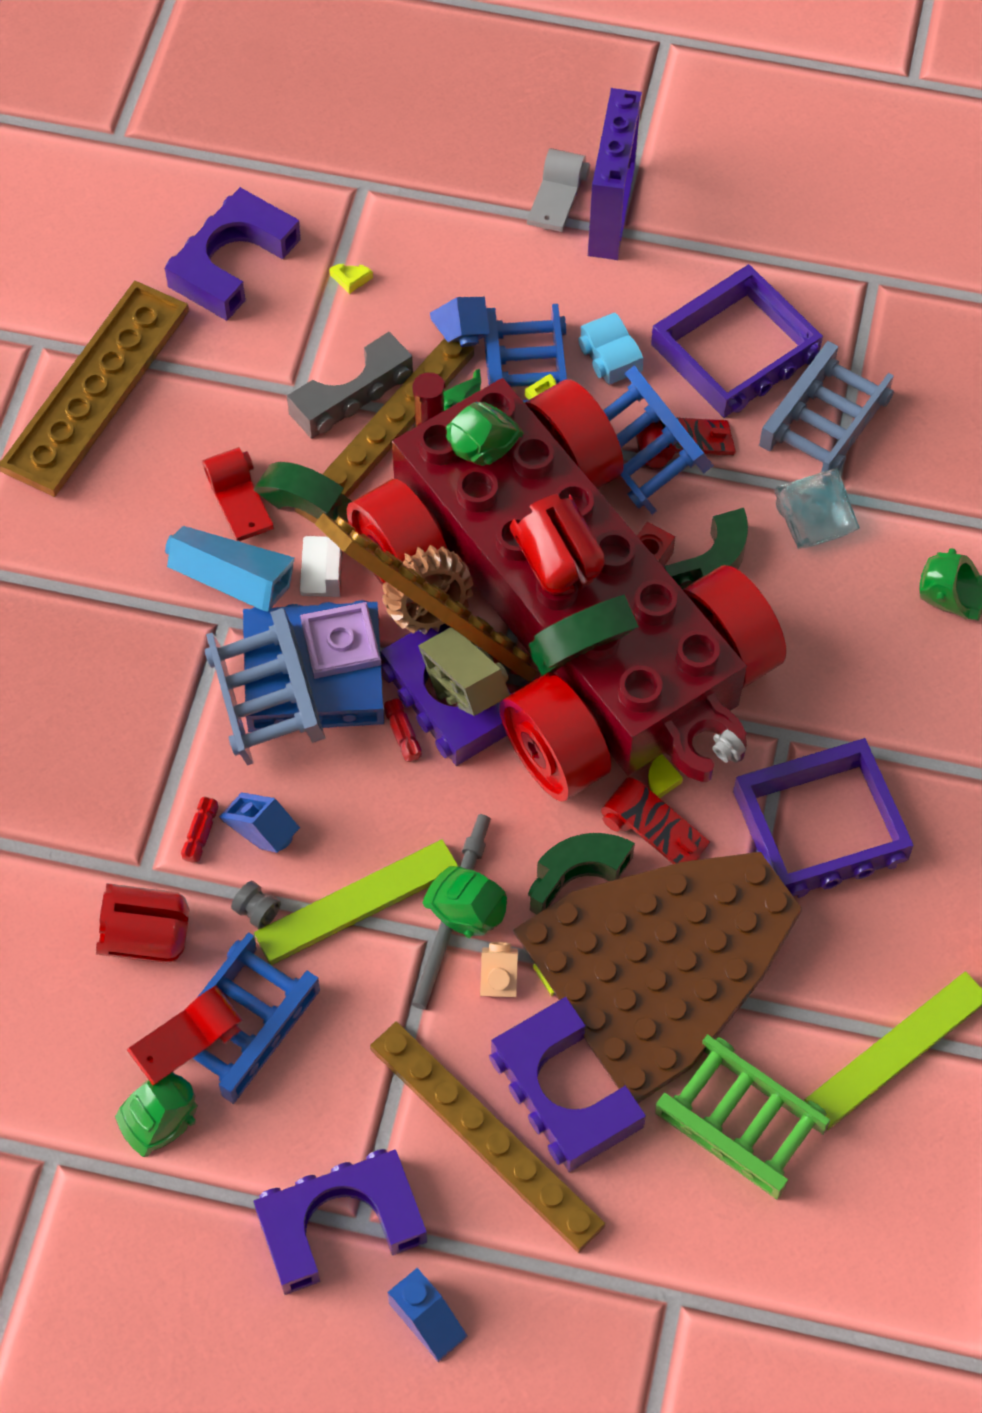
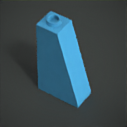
(231, 566)

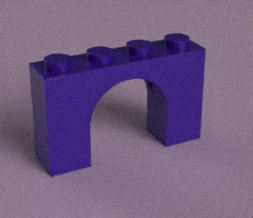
(239, 219)
(455, 731)
(572, 1133)
(375, 1181)

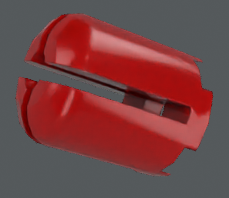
(559, 545)
(142, 924)

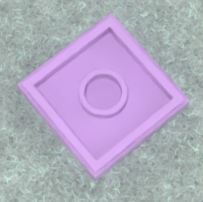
(340, 640)

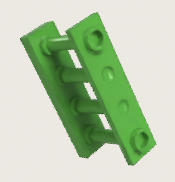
(739, 1153)

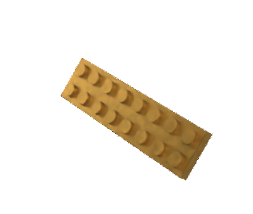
(93, 388)
(426, 595)

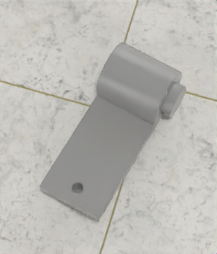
(558, 189)

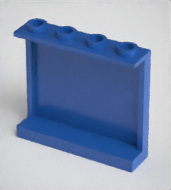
(340, 699)

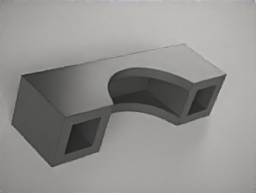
(321, 406)

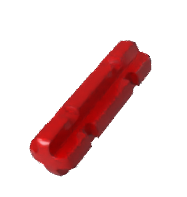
(402, 730)
(199, 830)

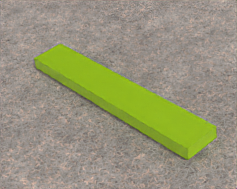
(353, 903)
(898, 1048)

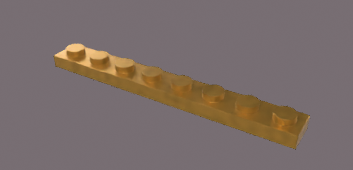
(391, 421)
(488, 1137)

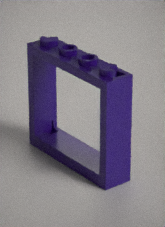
(612, 177)
(712, 302)
(809, 769)

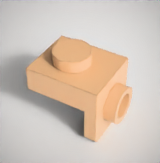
(499, 970)

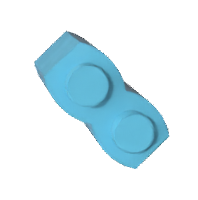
(610, 348)

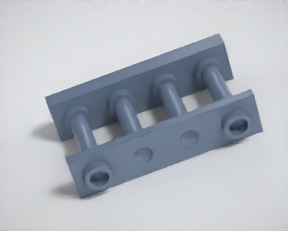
(811, 386)
(297, 690)

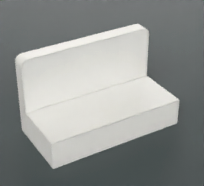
(320, 567)

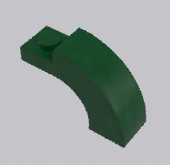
(303, 489)
(729, 538)
(582, 633)
(576, 857)

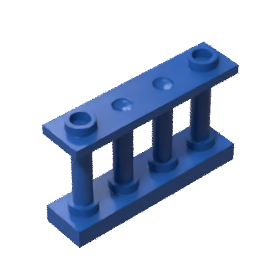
(498, 355)
(672, 434)
(276, 1020)

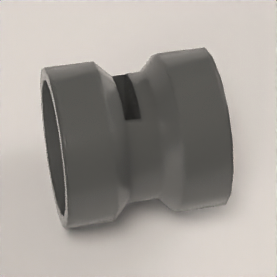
(256, 905)

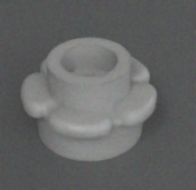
(728, 746)

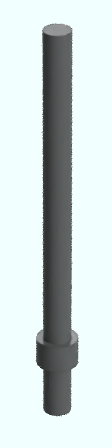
(472, 850)

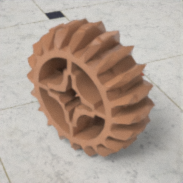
(438, 568)

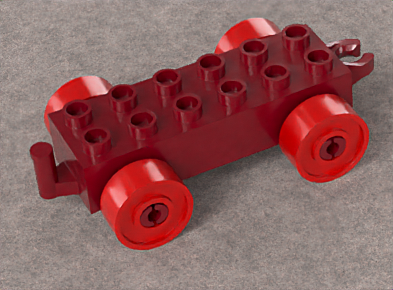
(623, 698)

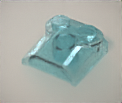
(816, 509)

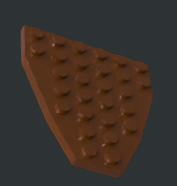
(662, 959)

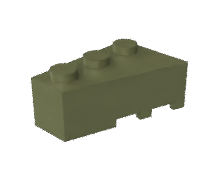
(463, 672)

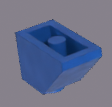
(462, 320)
(261, 821)
(426, 1314)

